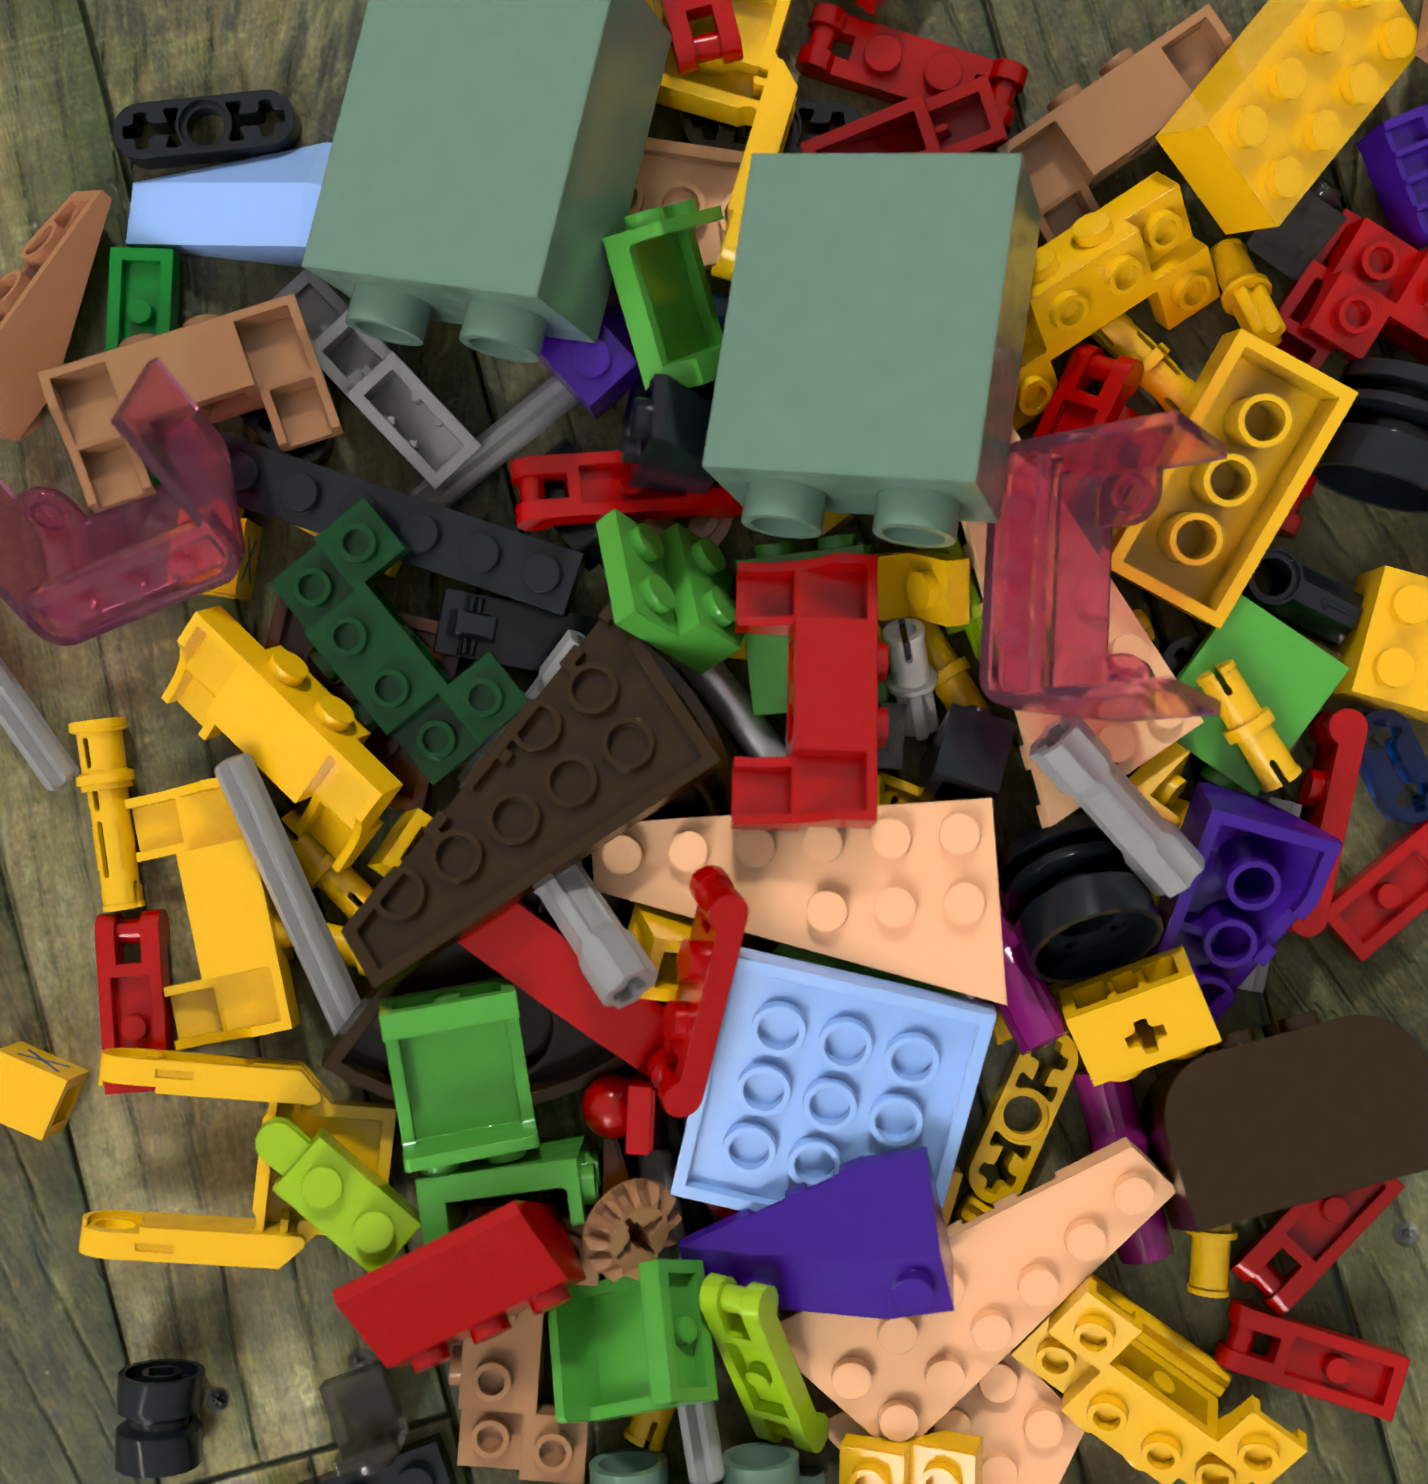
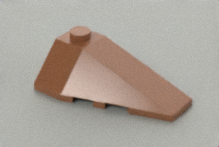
(43, 305)

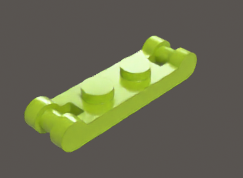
(761, 1362)

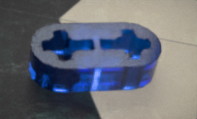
(1406, 758)

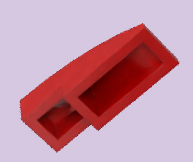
(949, 122)

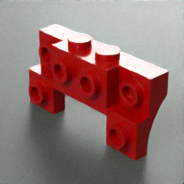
(1370, 290)
(832, 680)

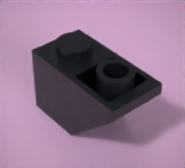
(667, 438)
(966, 755)

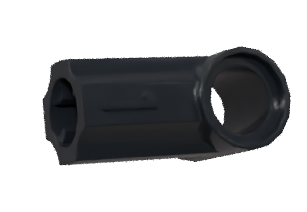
(1306, 598)

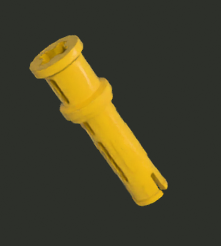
(106, 781)

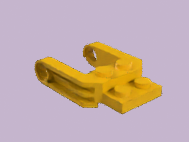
(740, 93)
(277, 1229)

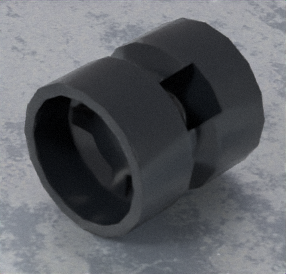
(159, 1427)

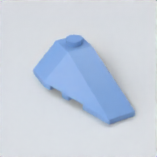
(233, 210)

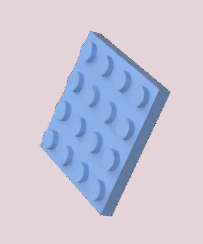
(827, 1072)

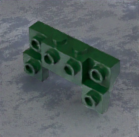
(380, 655)

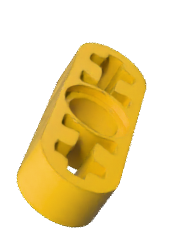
(988, 1150)

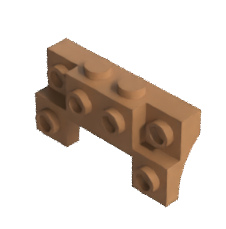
(1114, 118)
(224, 365)
(503, 1389)

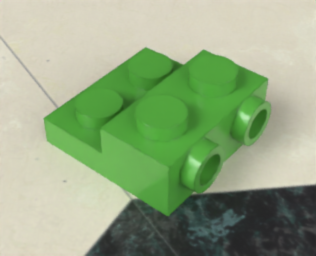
(669, 590)

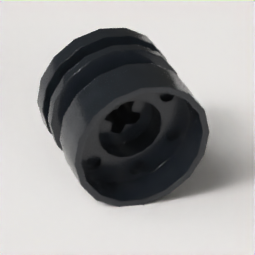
(1383, 439)
(1076, 902)

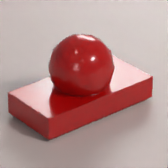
(624, 1108)

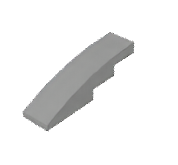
(382, 385)

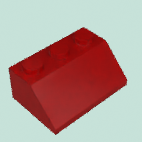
(463, 1285)

